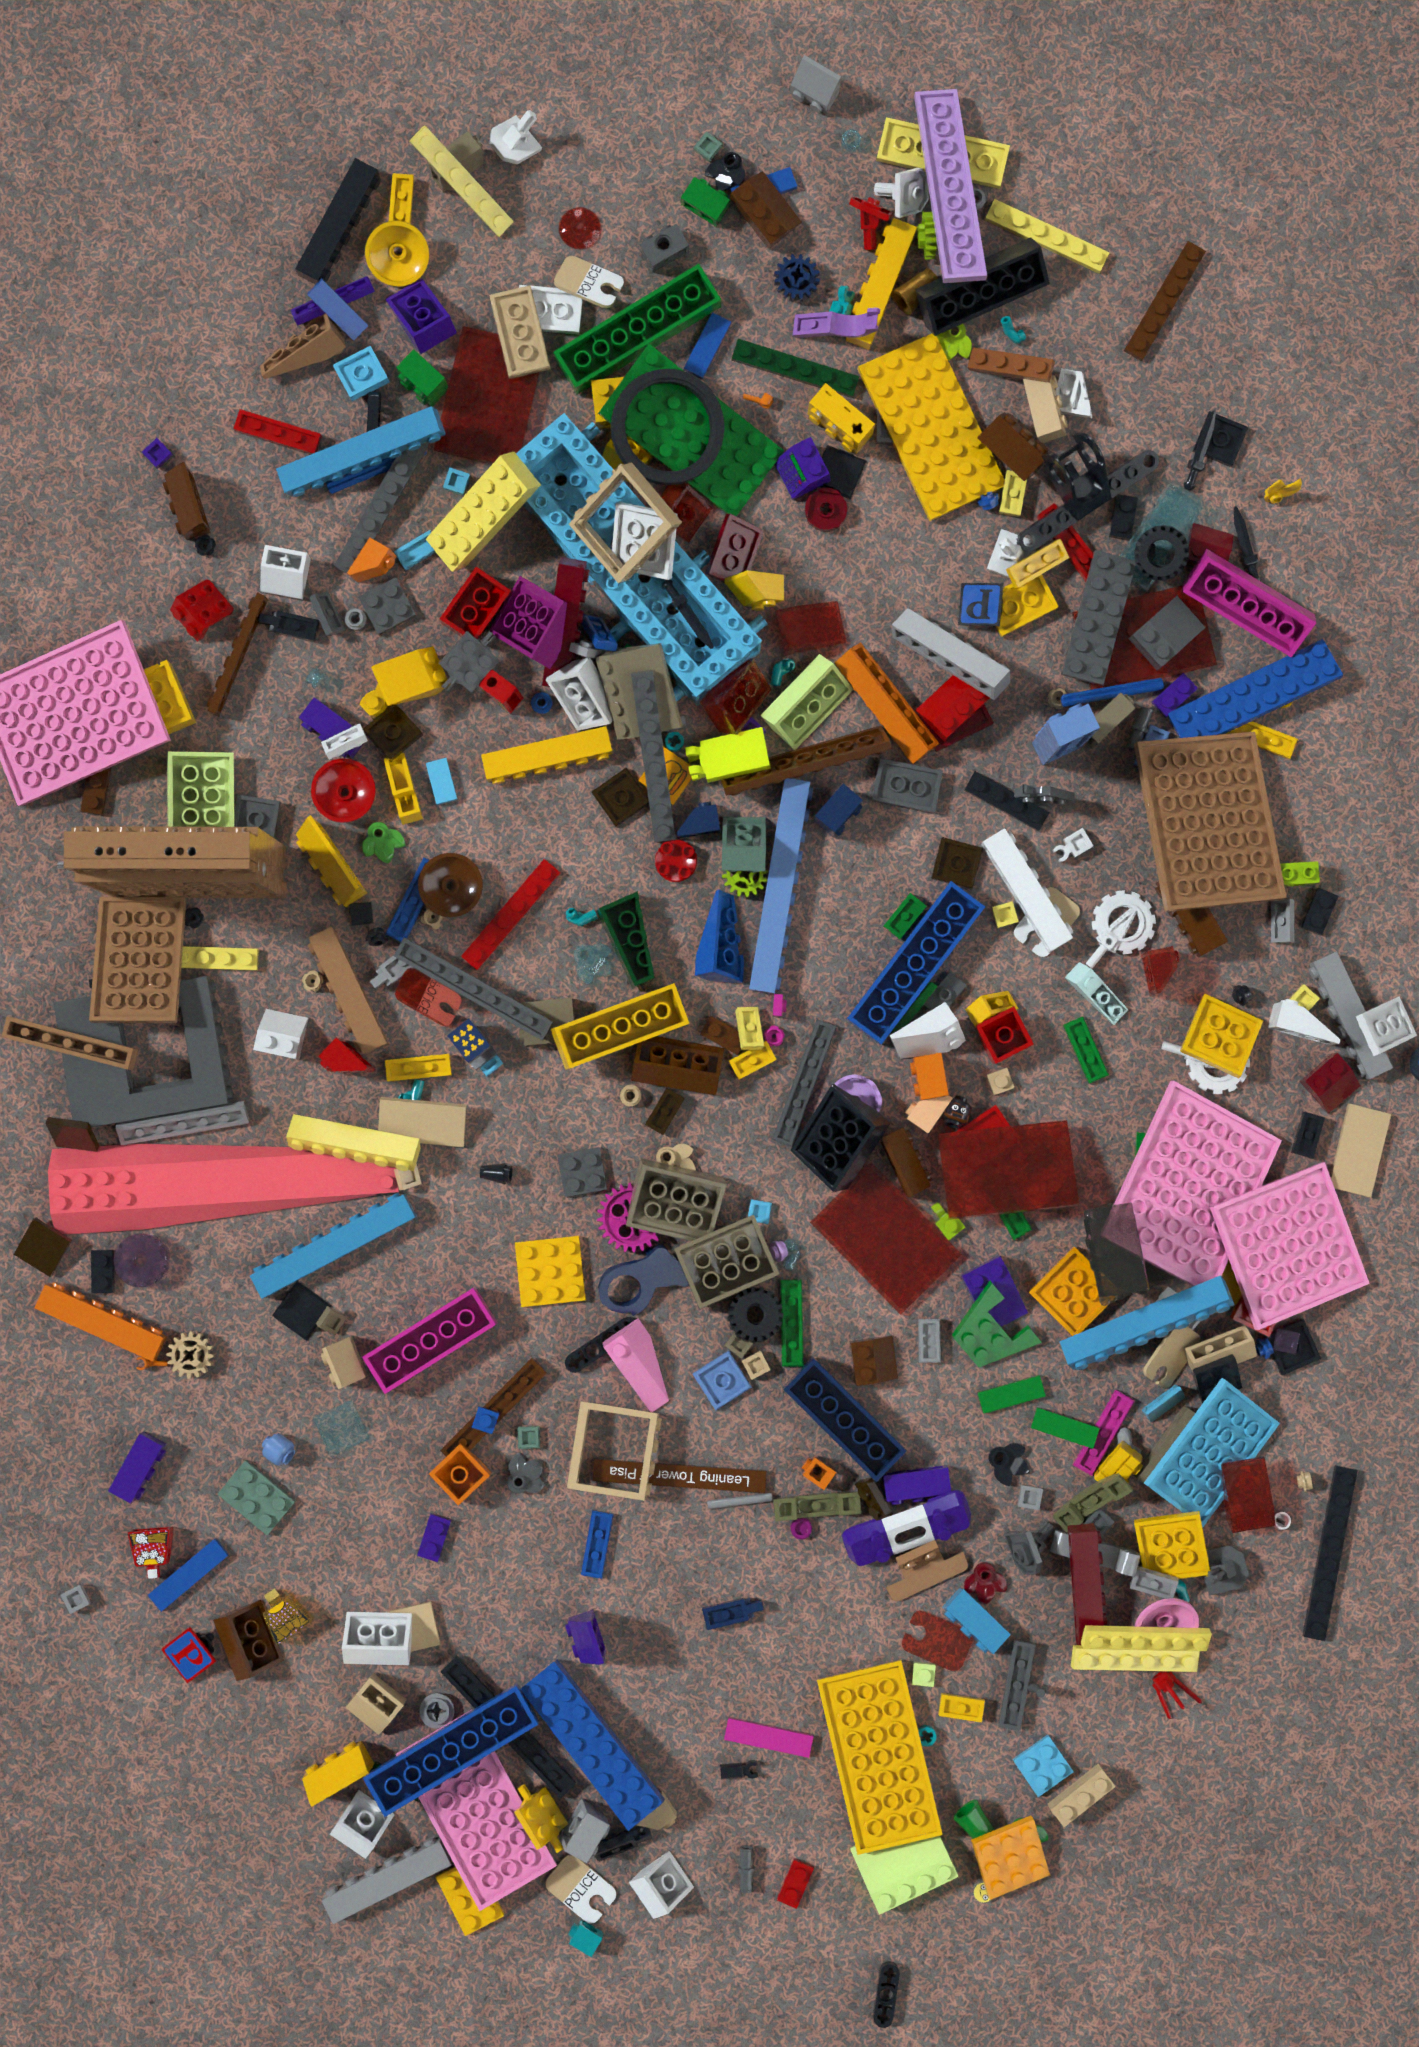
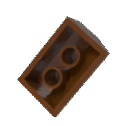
(765, 209)
(1014, 446)
(186, 502)
(906, 1161)
(248, 1641)

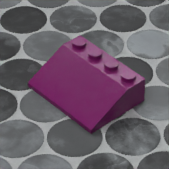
(532, 622)

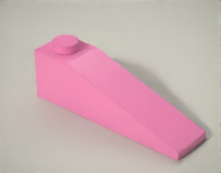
(636, 1359)

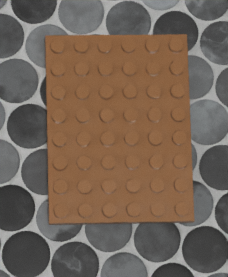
(1209, 821)

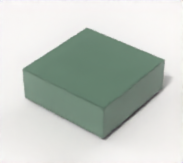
(708, 146)
(528, 1437)

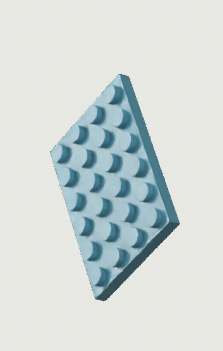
(1221, 1431)

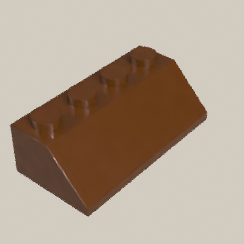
(1199, 928)
(678, 1064)

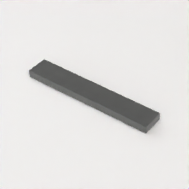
(804, 1083)

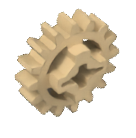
(196, 1361)

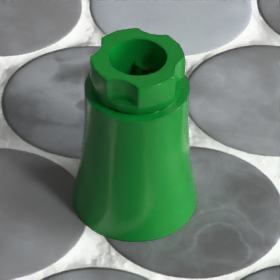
(973, 1819)

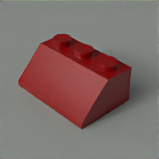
(475, 604)
(951, 706)
(343, 1058)

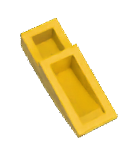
(403, 789)

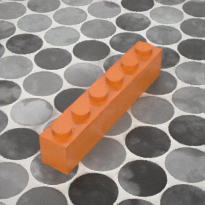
(886, 703)
(100, 1321)

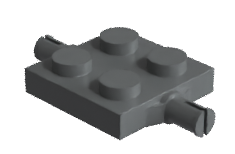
(469, 661)
(1043, 795)

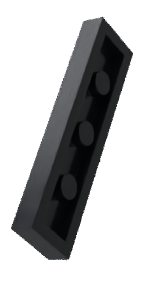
(1004, 800)

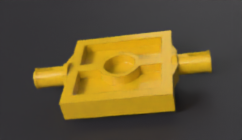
(540, 1818)

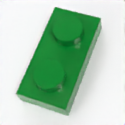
(904, 916)

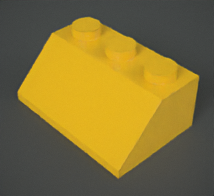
(337, 1772)

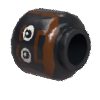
(957, 1113)

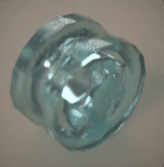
(851, 147)
(315, 678)

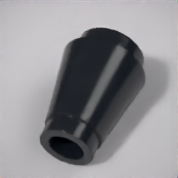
(498, 1173)

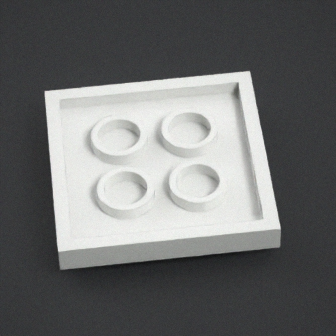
(631, 529)

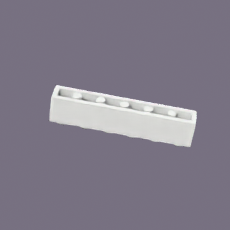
(1026, 890)

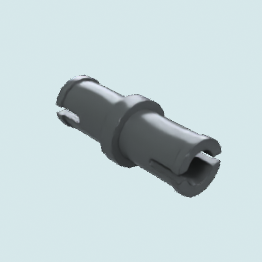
(1139, 727)
(746, 1869)

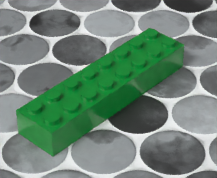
(629, 332)

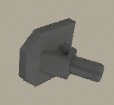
(1027, 1547)
(1227, 1569)

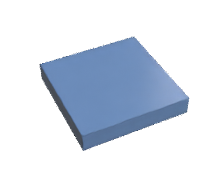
(722, 1380)

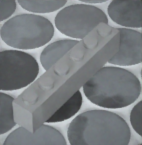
(951, 653)
(1344, 1007)
(386, 1880)

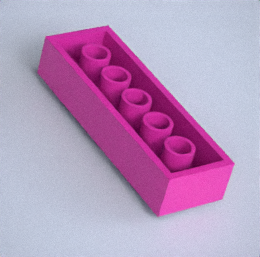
(1249, 603)
(429, 1340)

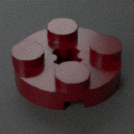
(818, 500)

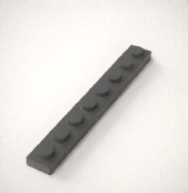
(381, 505)
(653, 755)
(473, 989)

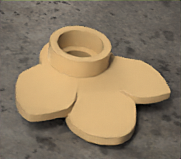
(679, 1156)

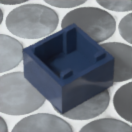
(838, 810)

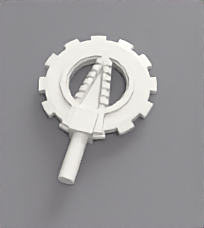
(1112, 936)
(1202, 1077)

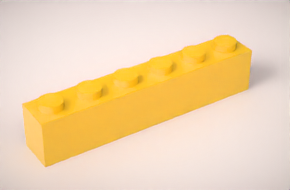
(883, 274)
(547, 754)

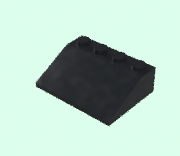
(839, 1138)

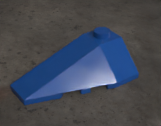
(718, 949)

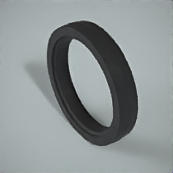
(710, 404)

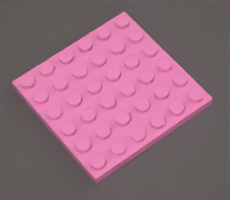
(1289, 1245)

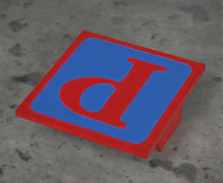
(188, 1655)

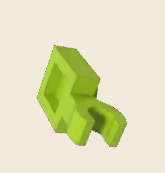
(947, 1227)

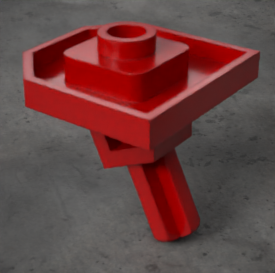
(870, 217)

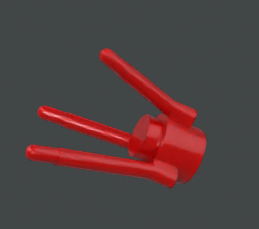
(1164, 1681)

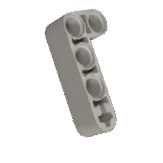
(1114, 1557)

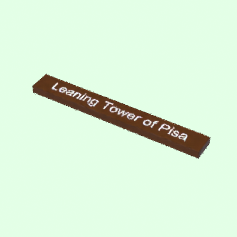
(681, 1475)

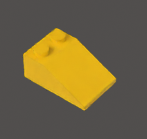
(410, 676)

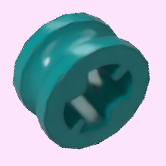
(678, 747)
(924, 1742)

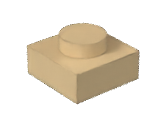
(1000, 1081)
(407, 1178)
(756, 1365)

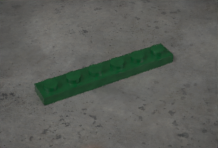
(794, 367)

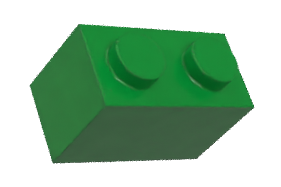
(705, 201)

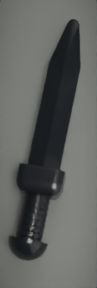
(1196, 464)
(1249, 559)
(680, 602)

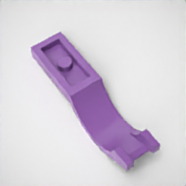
(835, 324)

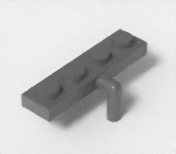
(1017, 1685)

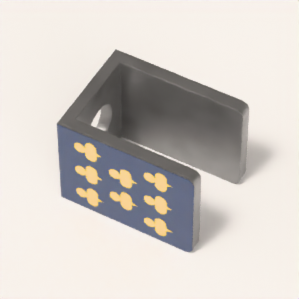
(472, 1044)

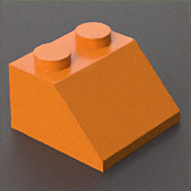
(929, 1076)
(460, 1473)

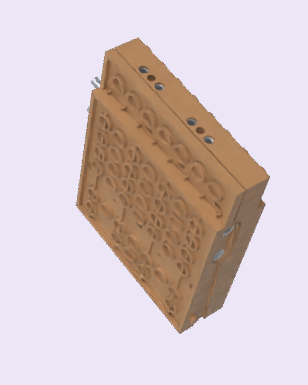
(176, 861)

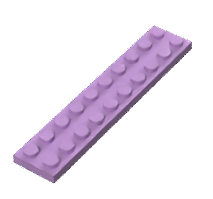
(950, 186)

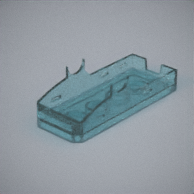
(1173, 508)

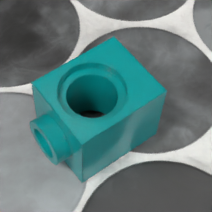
(585, 1937)

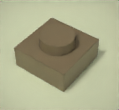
(331, 1320)
(737, 1346)

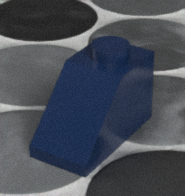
(701, 821)

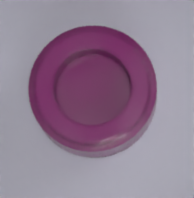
(801, 1528)

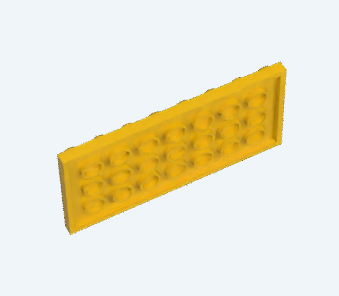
(931, 426)
(879, 1757)

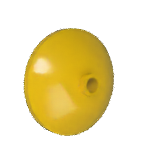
(392, 267)

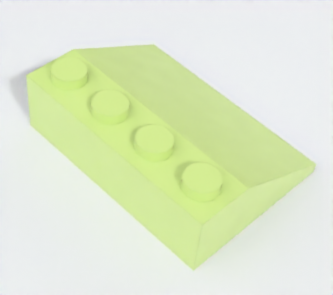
(200, 789)
(905, 1871)

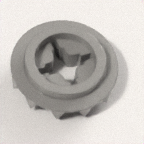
(429, 1717)

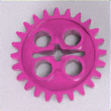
(612, 1224)

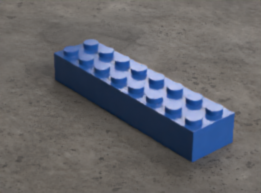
(915, 963)
(593, 1744)
(451, 1750)

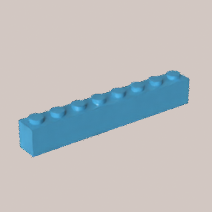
(361, 451)
(333, 1245)
(1147, 1323)

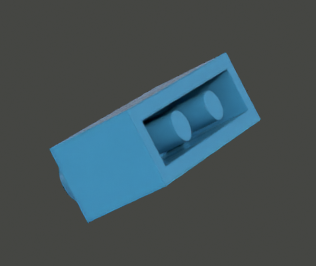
(975, 1621)

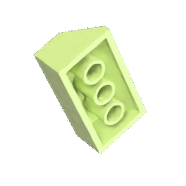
(807, 701)

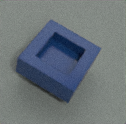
(485, 1420)

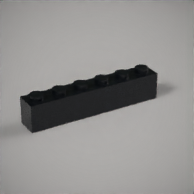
(338, 222)

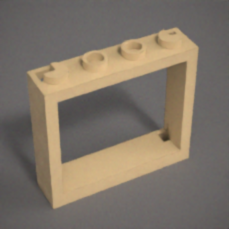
(599, 547)
(579, 1442)

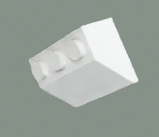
(581, 694)
(377, 1638)

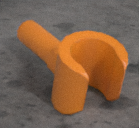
(765, 402)
(147, 1363)

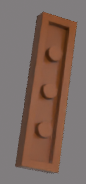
(1011, 364)

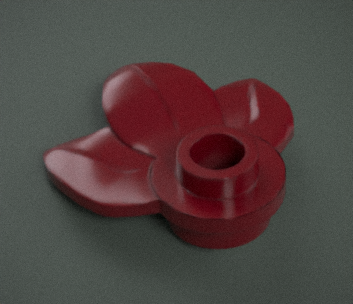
(985, 1585)

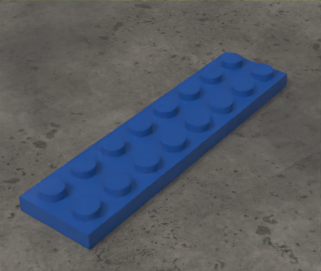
(1257, 693)

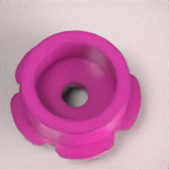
(779, 1036)

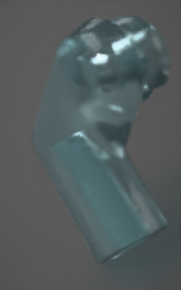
(793, 1254)

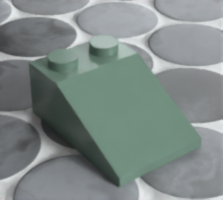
(744, 844)

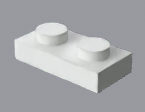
(344, 741)

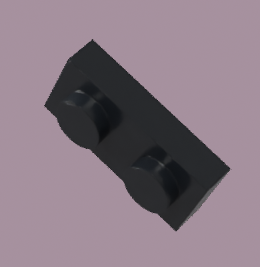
(1123, 517)
(1319, 911)
(1308, 1135)
(102, 1271)

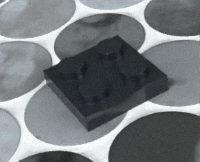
(1210, 1374)

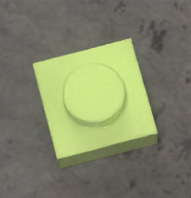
(923, 1674)

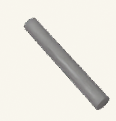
(742, 1500)

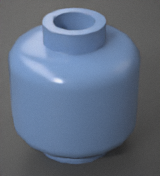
(278, 1449)

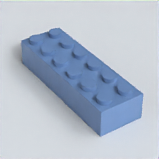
(1065, 733)

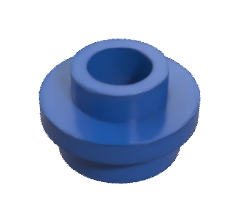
(989, 500)
(544, 709)
(1264, 1348)

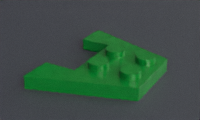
(984, 1337)

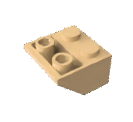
(344, 1362)
(376, 1703)

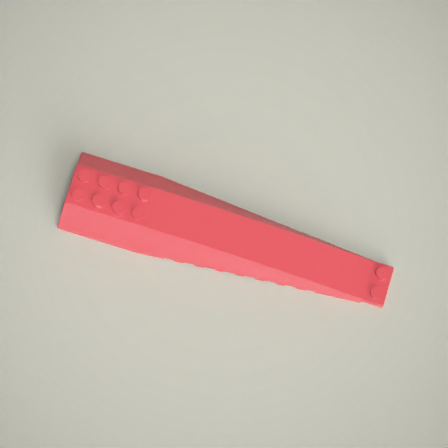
(193, 1183)

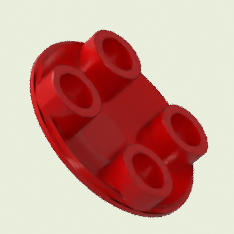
(676, 860)

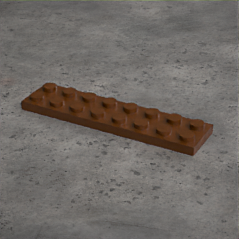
(812, 758)

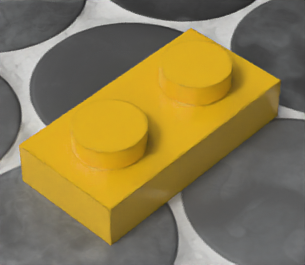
(752, 1061)
(961, 1707)

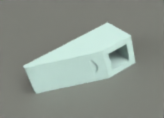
(1096, 992)

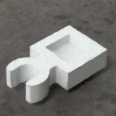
(1075, 844)

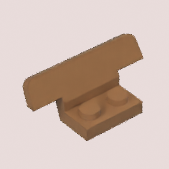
(923, 1569)

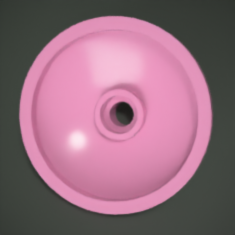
(1169, 1613)

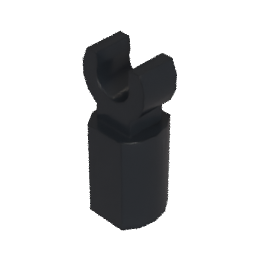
(737, 1770)

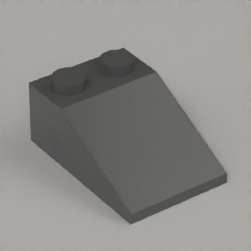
(1167, 633)

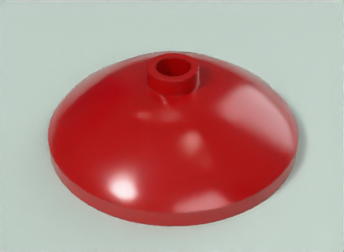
(332, 780)

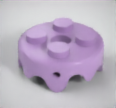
(862, 1088)

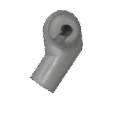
(1125, 1435)

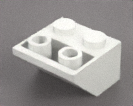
(284, 572)

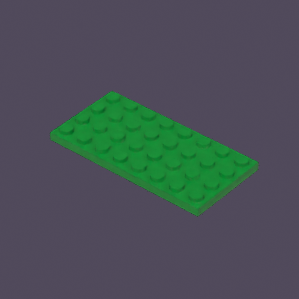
(676, 430)

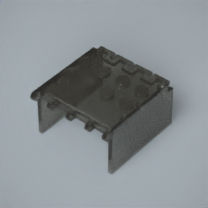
(1118, 1253)

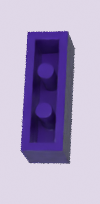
(326, 723)
(138, 1467)
(916, 1484)

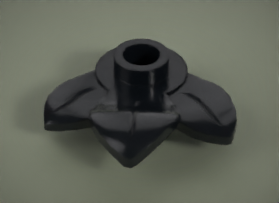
(726, 173)
(1010, 1464)

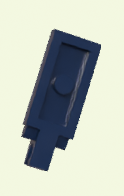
(730, 1612)

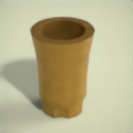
(906, 296)

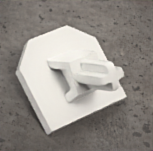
(513, 140)
(908, 191)
(1007, 553)

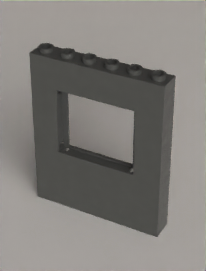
(102, 1091)

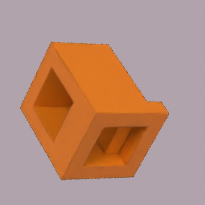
(822, 1479)

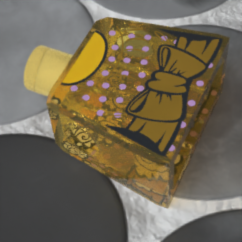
(285, 1615)

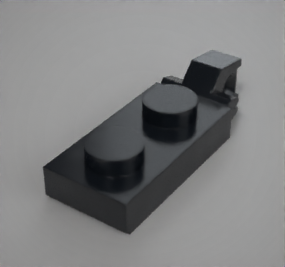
(291, 625)
(622, 1842)

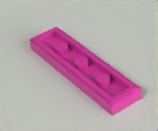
(1109, 1424)
(768, 1737)

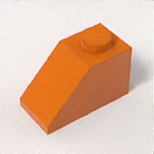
(372, 561)

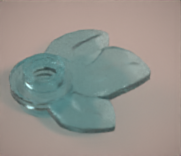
(594, 964)

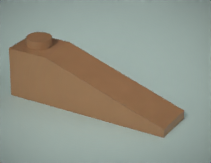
(313, 345)

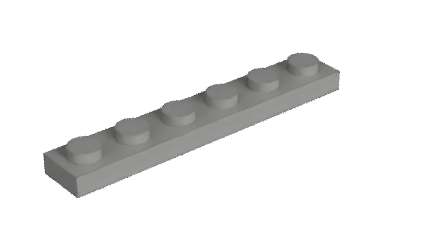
(182, 1123)

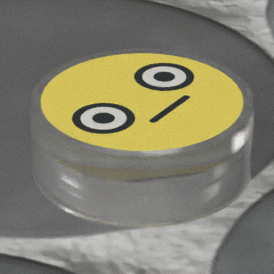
(979, 1892)

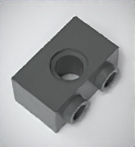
(659, 258)

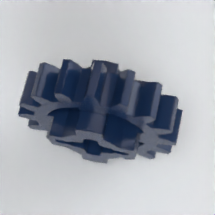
(805, 279)

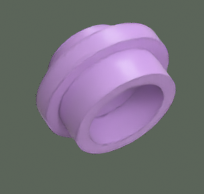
(778, 1250)

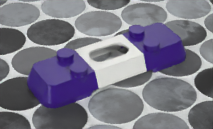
(876, 1539)

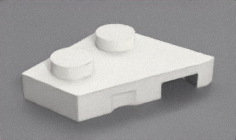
(1073, 394)

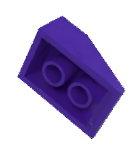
(421, 316)
(996, 1271)
(587, 1638)

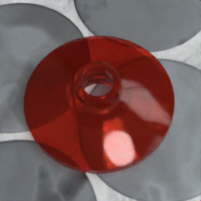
(583, 237)

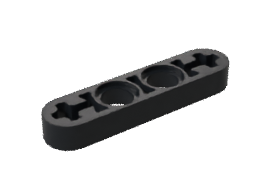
(598, 1341)

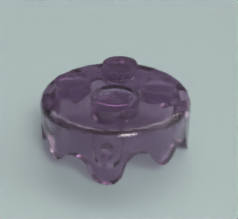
(156, 1255)

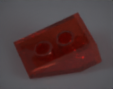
(810, 627)
(736, 698)
(1247, 1495)

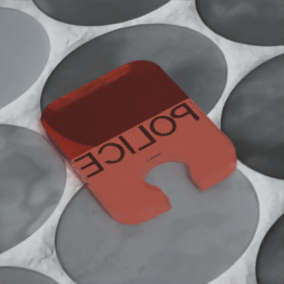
(425, 996)
(942, 1643)

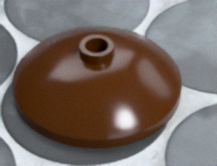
(445, 869)

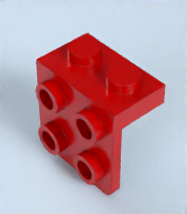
(200, 608)

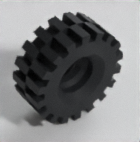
(754, 1331)

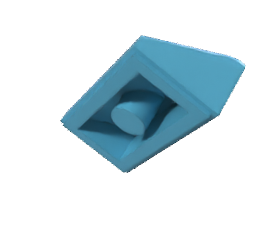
(1163, 1403)

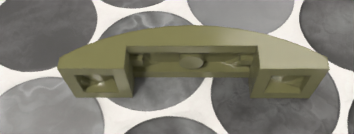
(1092, 1499)
(816, 1505)

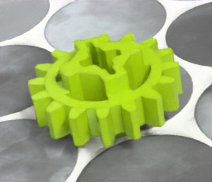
(927, 236)
(751, 887)

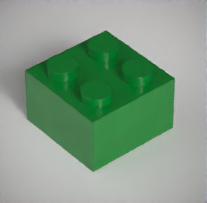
(422, 378)

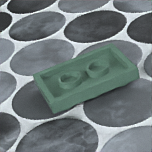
(256, 1497)

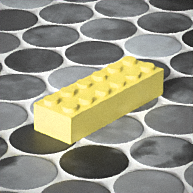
(483, 511)

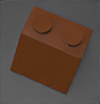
(873, 1360)

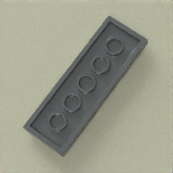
(1098, 617)

